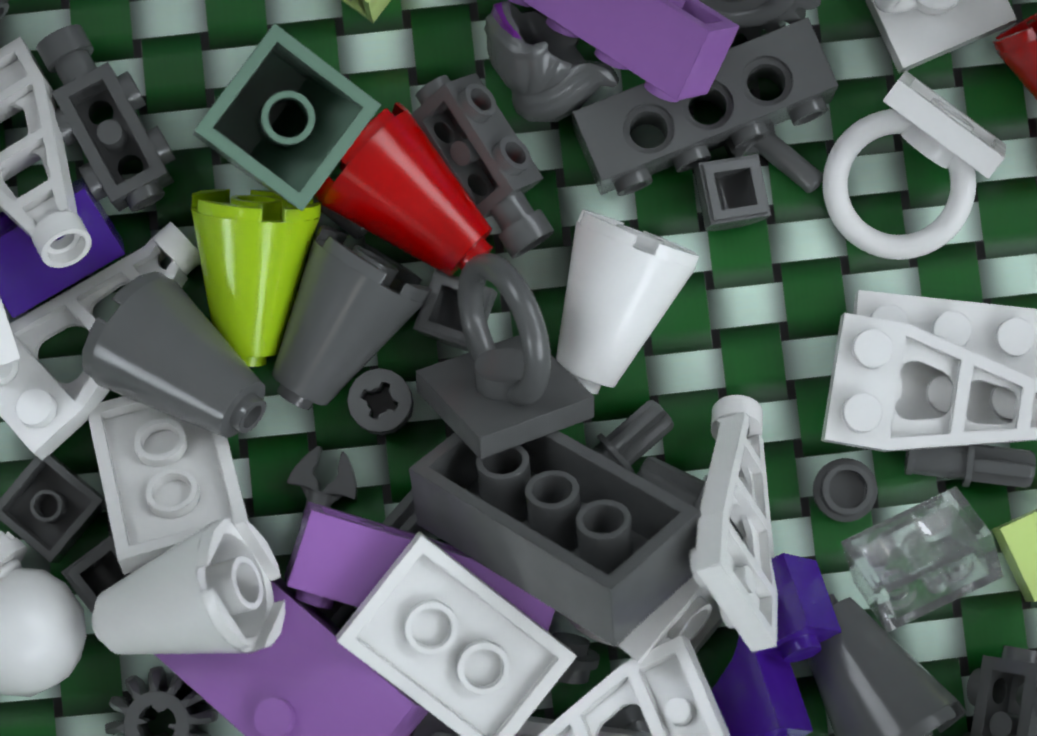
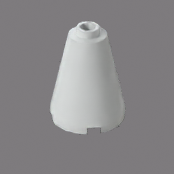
(615, 296)
(196, 597)

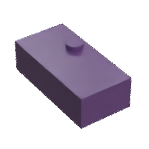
(299, 683)

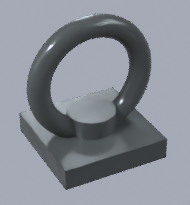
(506, 388)

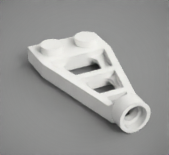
(51, 206)
(867, 382)
(30, 397)
(737, 488)
(664, 685)

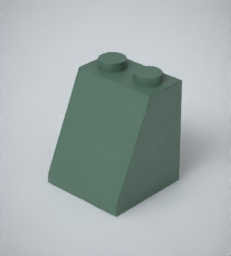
(286, 118)

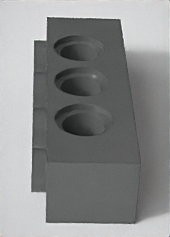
(785, 56)

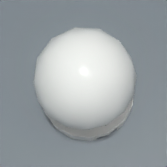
(38, 625)

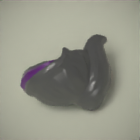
(541, 65)

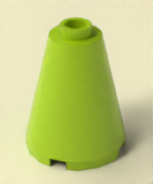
(252, 264)

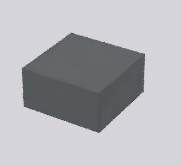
(50, 507)

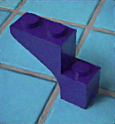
(759, 687)

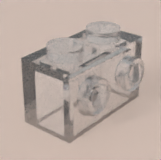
(915, 556)

